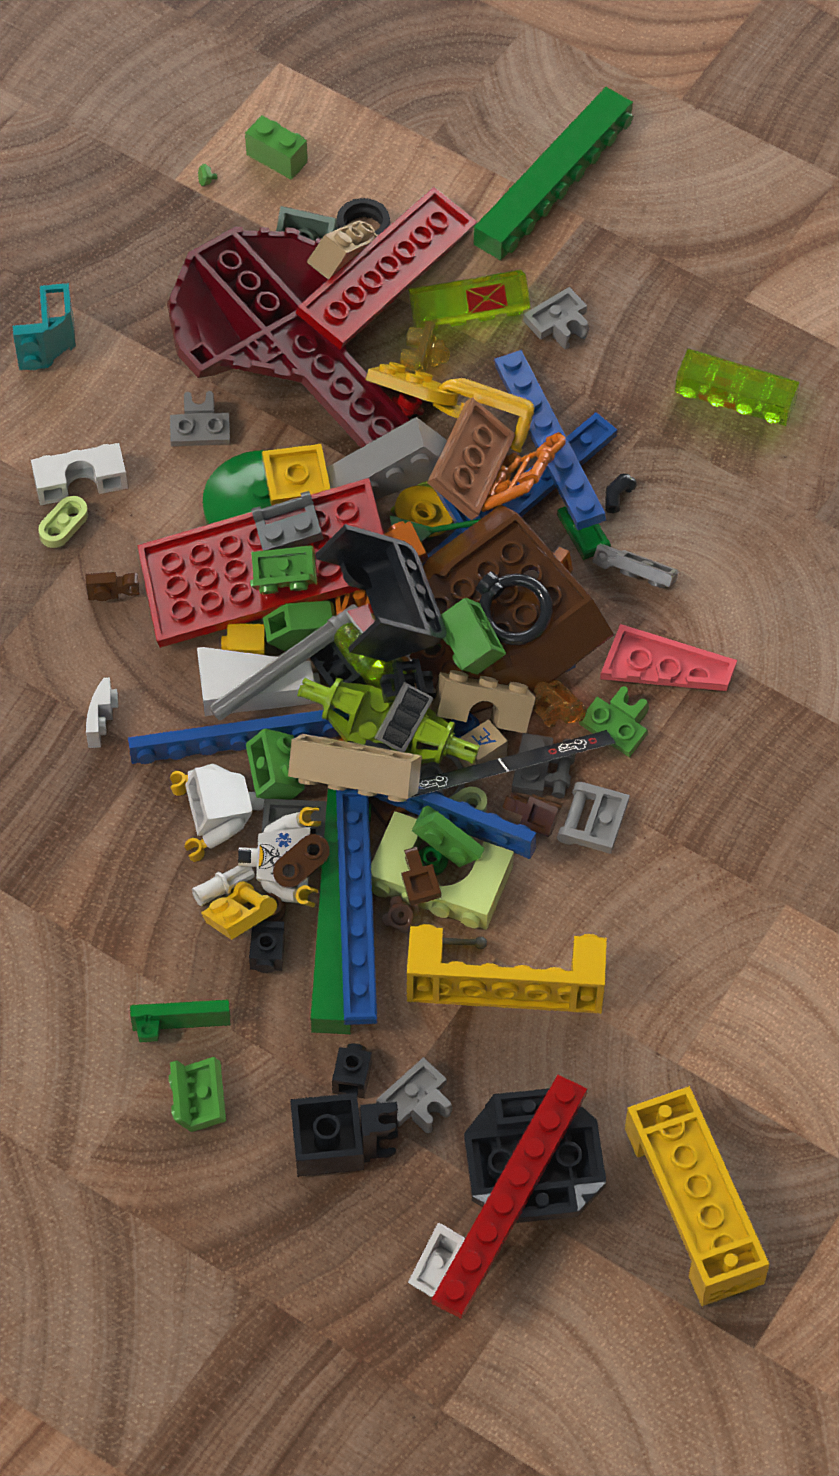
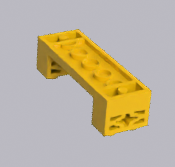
(505, 986)
(698, 1195)

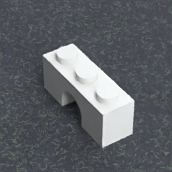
(100, 464)

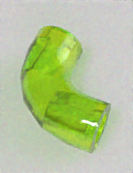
(367, 667)

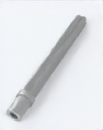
(280, 666)

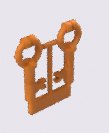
(505, 490)

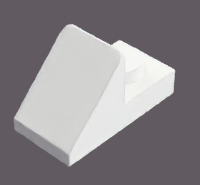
(436, 1259)

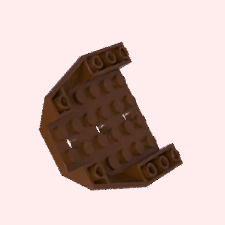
(509, 546)

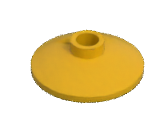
(423, 502)

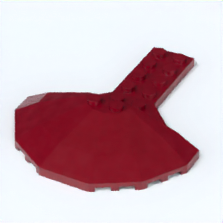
(239, 312)

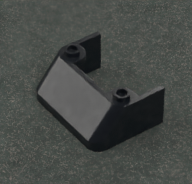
(396, 591)

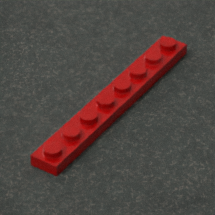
(509, 1197)

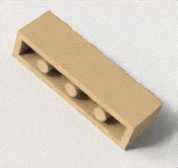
(355, 767)

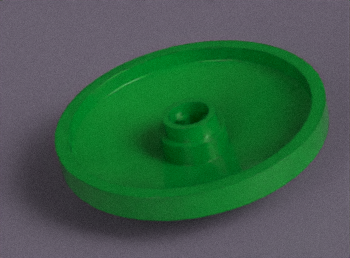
(236, 488)

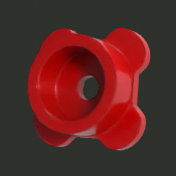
(408, 404)

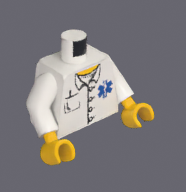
(217, 803)
(273, 844)

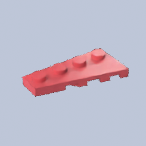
(662, 661)

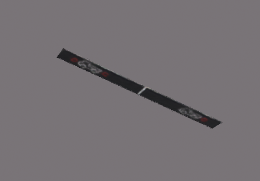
(514, 762)

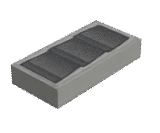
(404, 717)

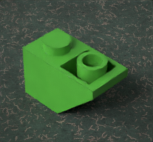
(295, 622)

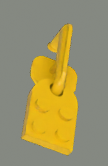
(446, 395)

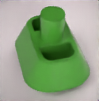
(205, 175)

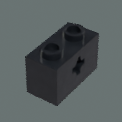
(333, 665)

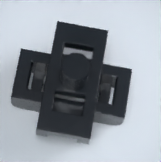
(422, 679)

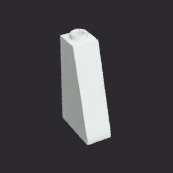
(227, 669)

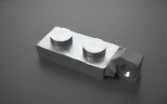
(634, 565)

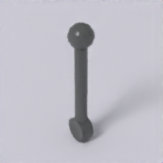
(479, 942)

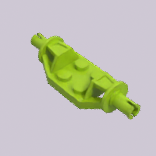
(368, 712)

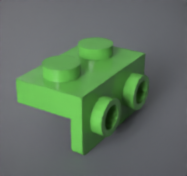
(283, 568)
(446, 837)
(197, 1094)

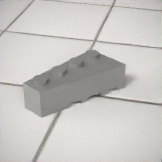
(392, 461)

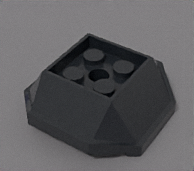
(570, 1179)

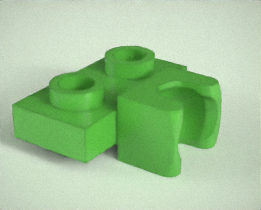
(619, 720)

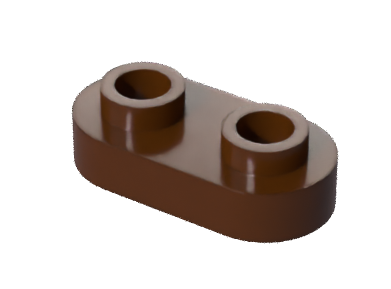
(302, 862)

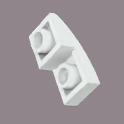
(100, 711)

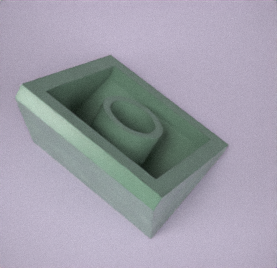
(308, 223)

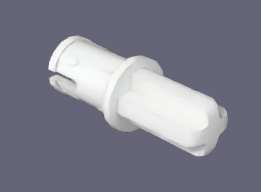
(221, 884)

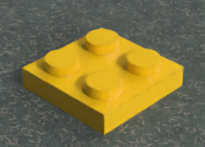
(294, 472)

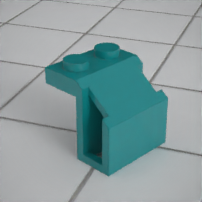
(43, 342)

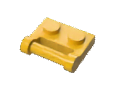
(230, 915)

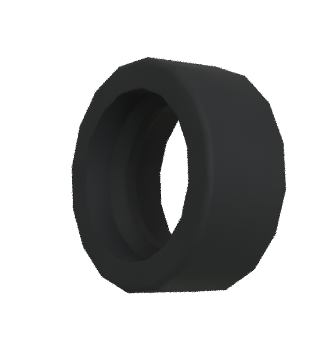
(364, 208)

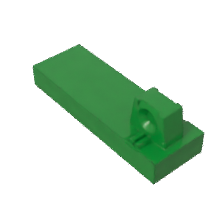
(150, 1018)

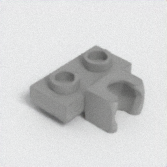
(559, 316)
(199, 424)
(418, 1095)

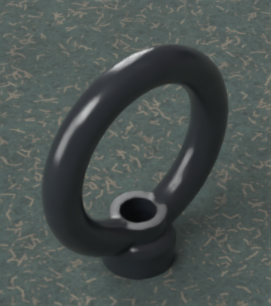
(492, 587)

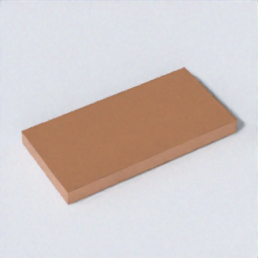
(471, 458)

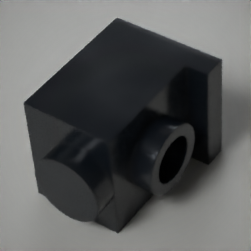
(267, 946)
(352, 1079)

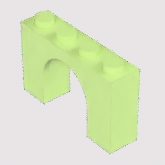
(468, 901)

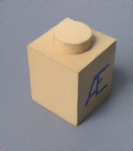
(491, 741)

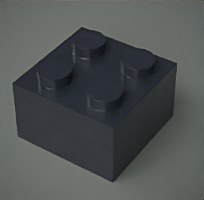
(327, 1134)

